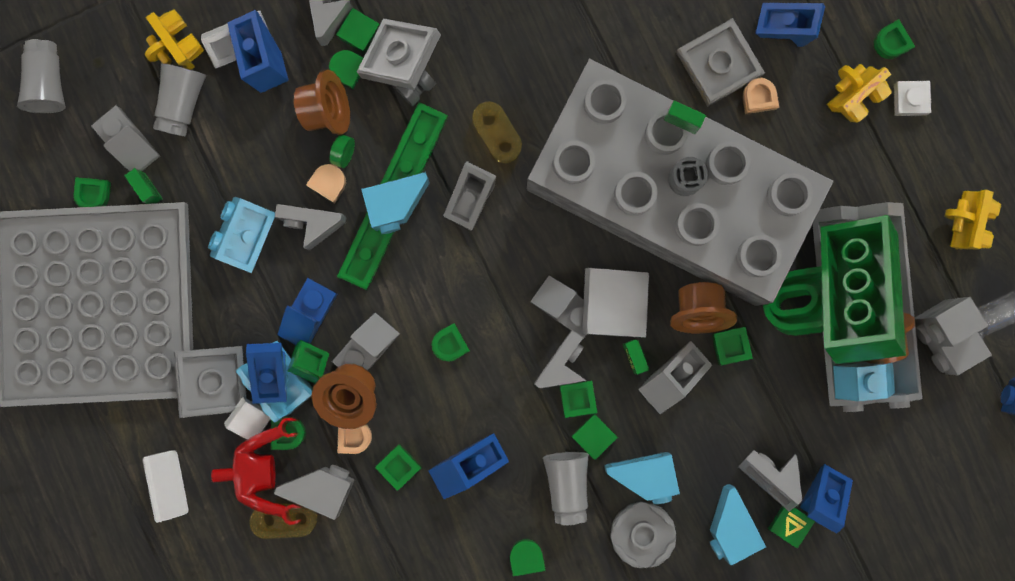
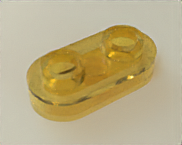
(497, 133)
(280, 528)

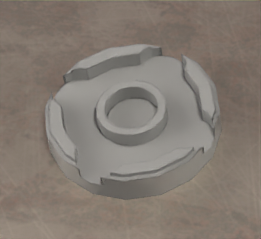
(643, 535)

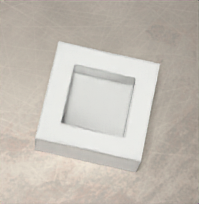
(247, 419)

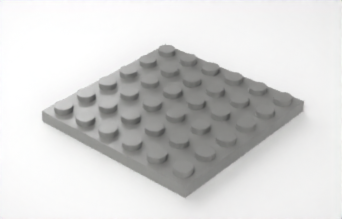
(93, 303)

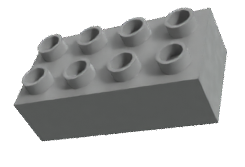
(613, 169)

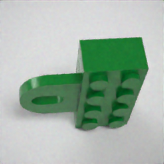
(852, 293)

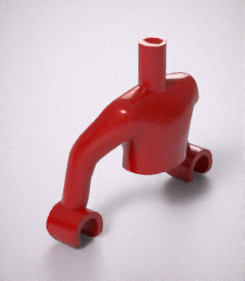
(257, 473)

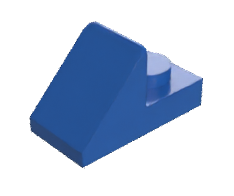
(791, 21)
(307, 313)
(267, 372)
(828, 498)

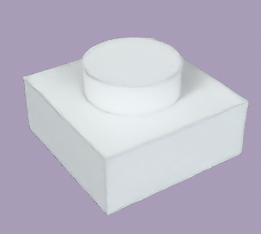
(912, 98)

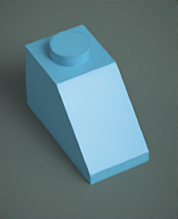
(394, 201)
(863, 381)
(648, 476)
(734, 529)

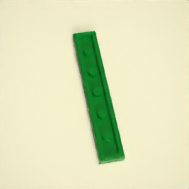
(407, 161)

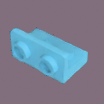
(241, 234)

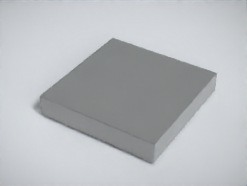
(398, 53)
(720, 62)
(615, 302)
(208, 381)

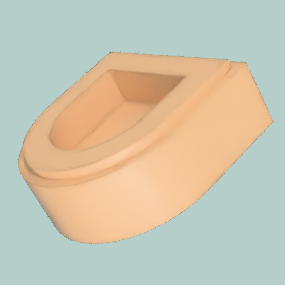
(760, 96)
(328, 182)
(354, 440)

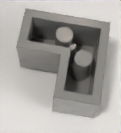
(953, 335)

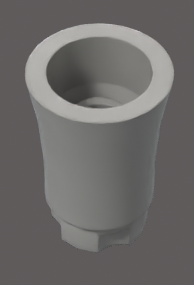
(40, 78)
(177, 98)
(568, 486)

